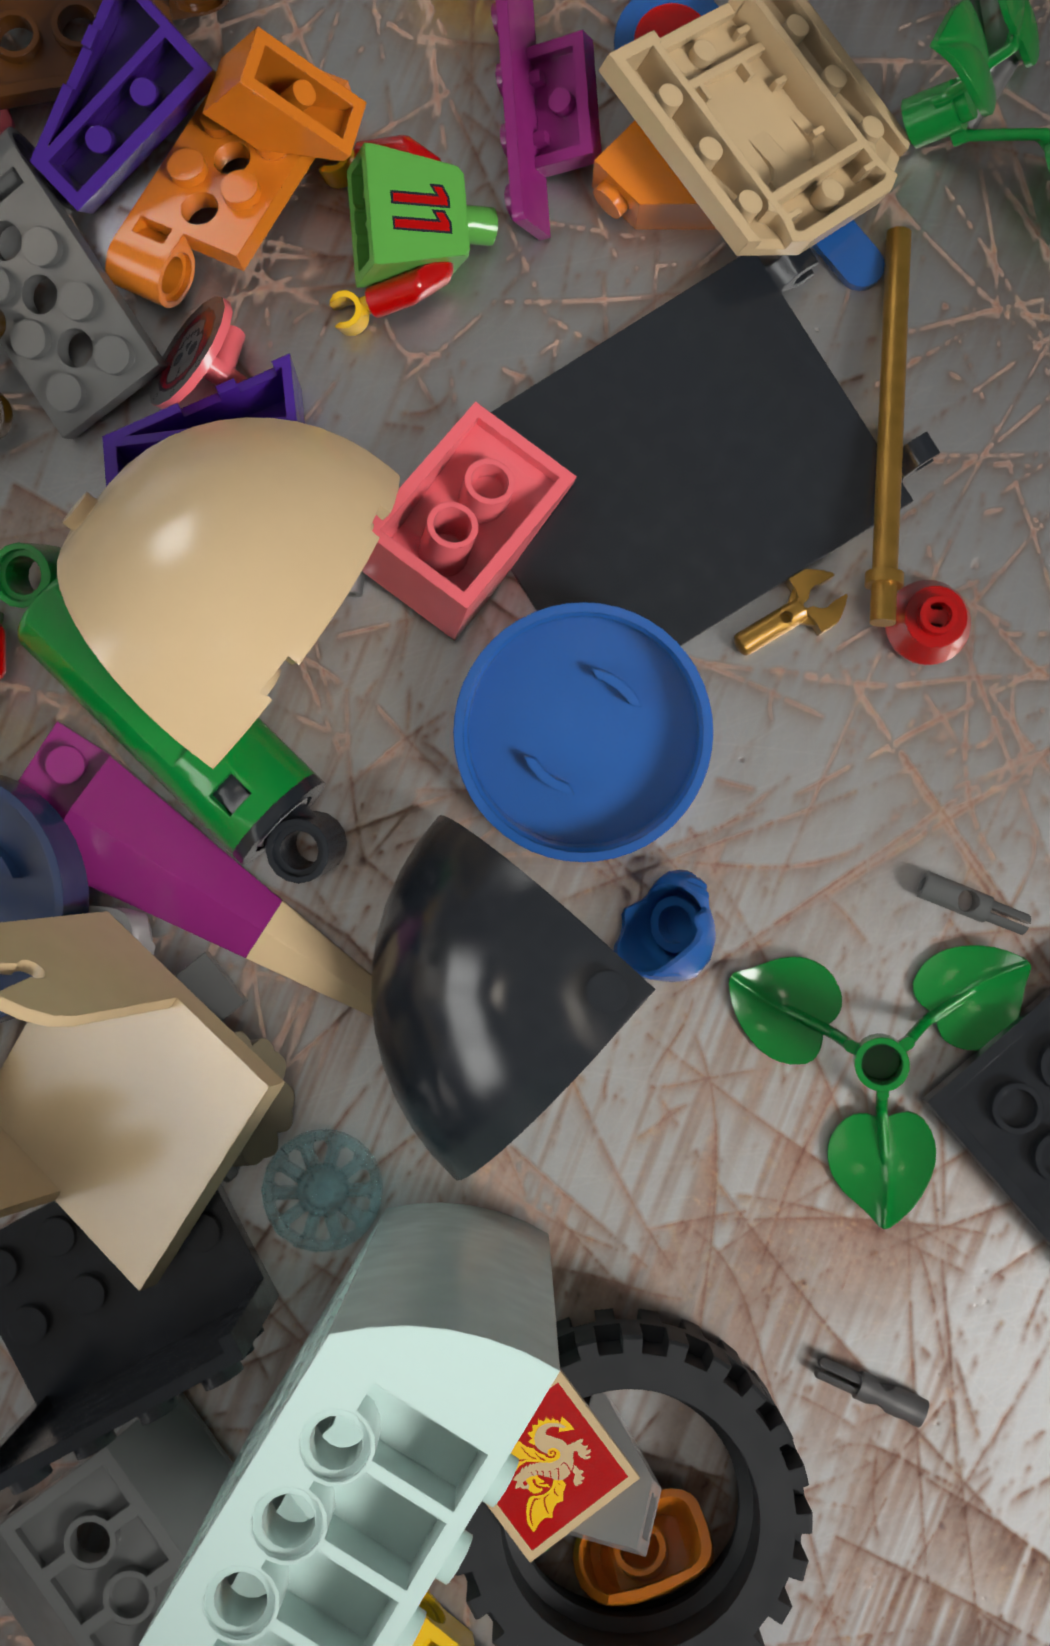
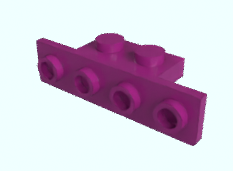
(547, 110)

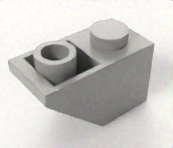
(629, 1517)

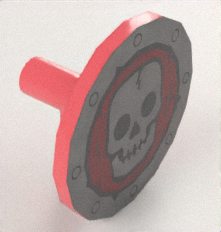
(201, 348)

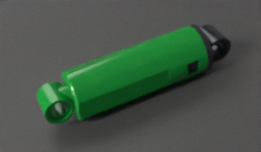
(250, 799)

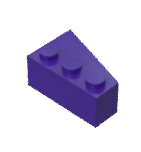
(119, 102)
(266, 395)

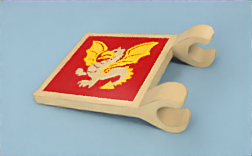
(563, 1472)

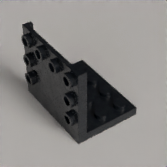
(114, 1353)

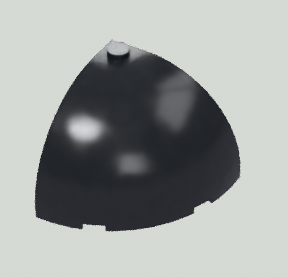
(486, 997)

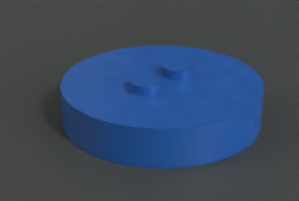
(583, 732)

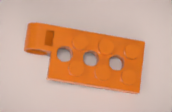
(155, 241)

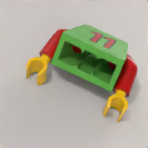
(404, 225)

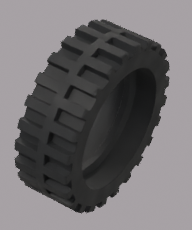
(772, 1513)

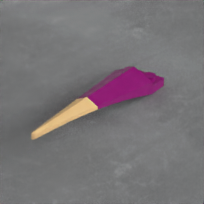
(167, 867)

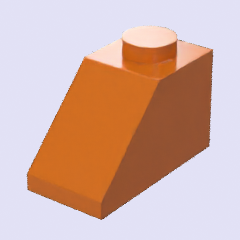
(283, 101)
(642, 188)

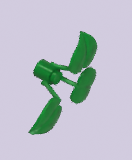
(952, 104)
(884, 1157)

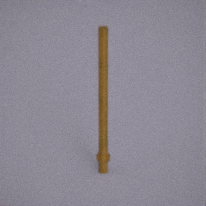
(885, 577)

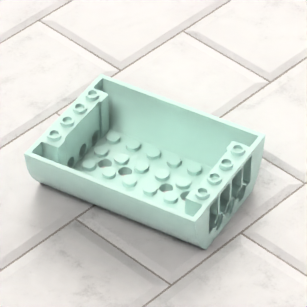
(377, 1441)

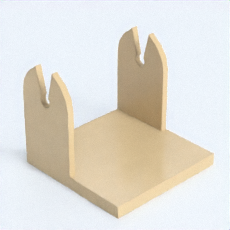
(118, 1090)

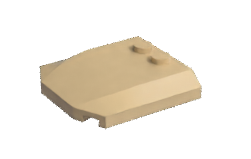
(762, 122)

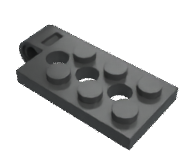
(85, 302)

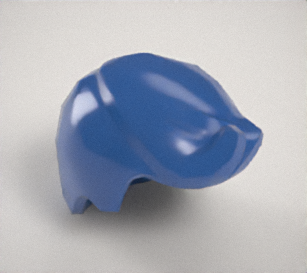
(669, 930)

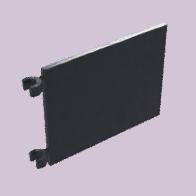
(700, 456)

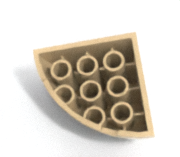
(220, 566)

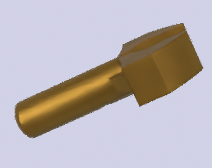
(793, 613)

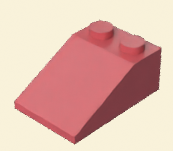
(465, 519)

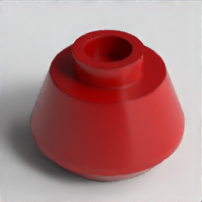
(914, 631)

